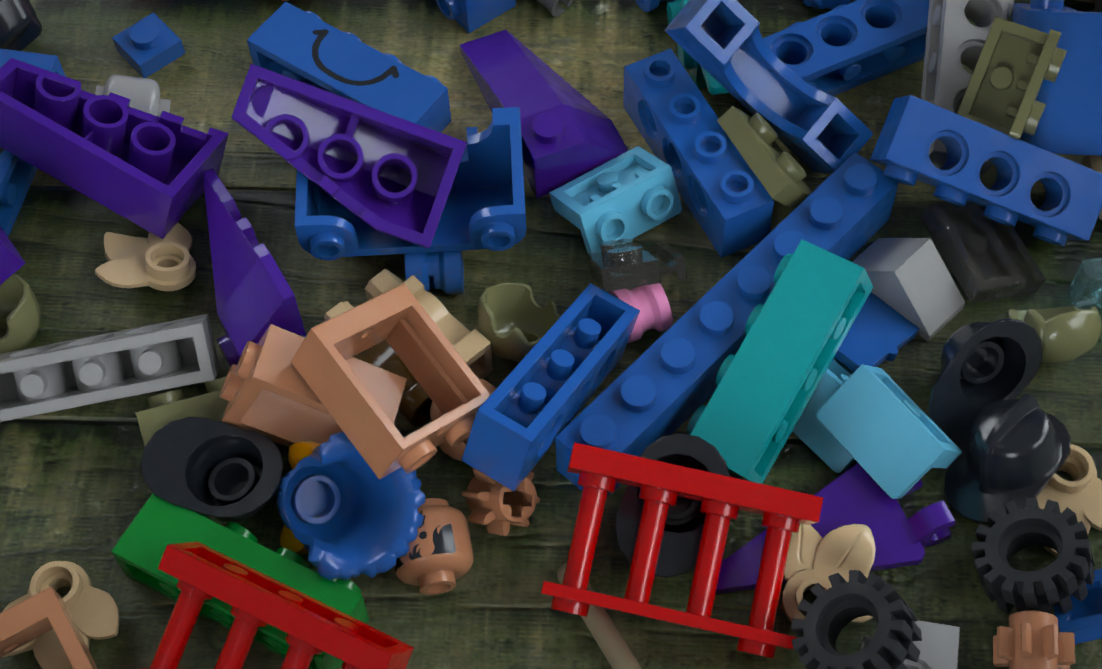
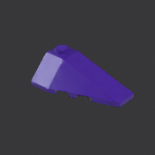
(558, 125)
(366, 159)
(246, 277)

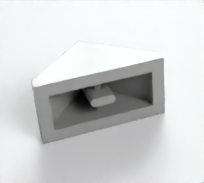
(913, 281)

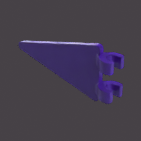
(848, 501)

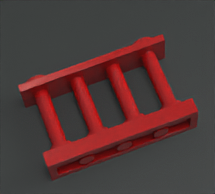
(721, 502)
(259, 601)

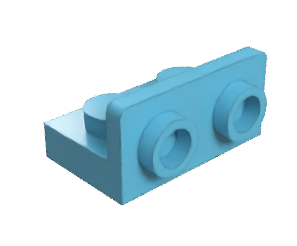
(619, 198)

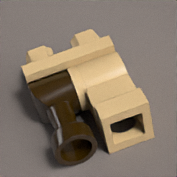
(471, 345)

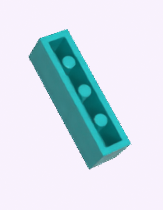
(781, 359)

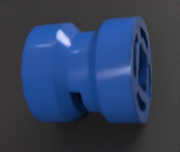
(437, 270)

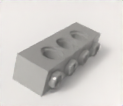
(949, 44)
(107, 367)

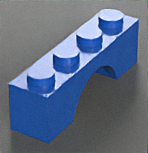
(731, 49)

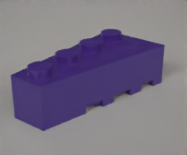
(104, 148)

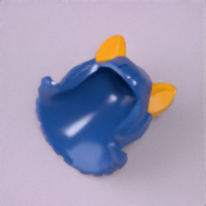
(344, 512)

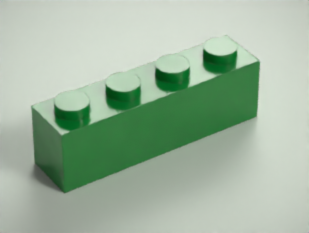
(165, 524)

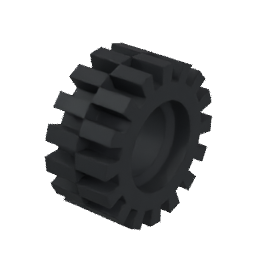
(1027, 529)
(841, 605)

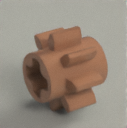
(498, 505)
(1033, 643)

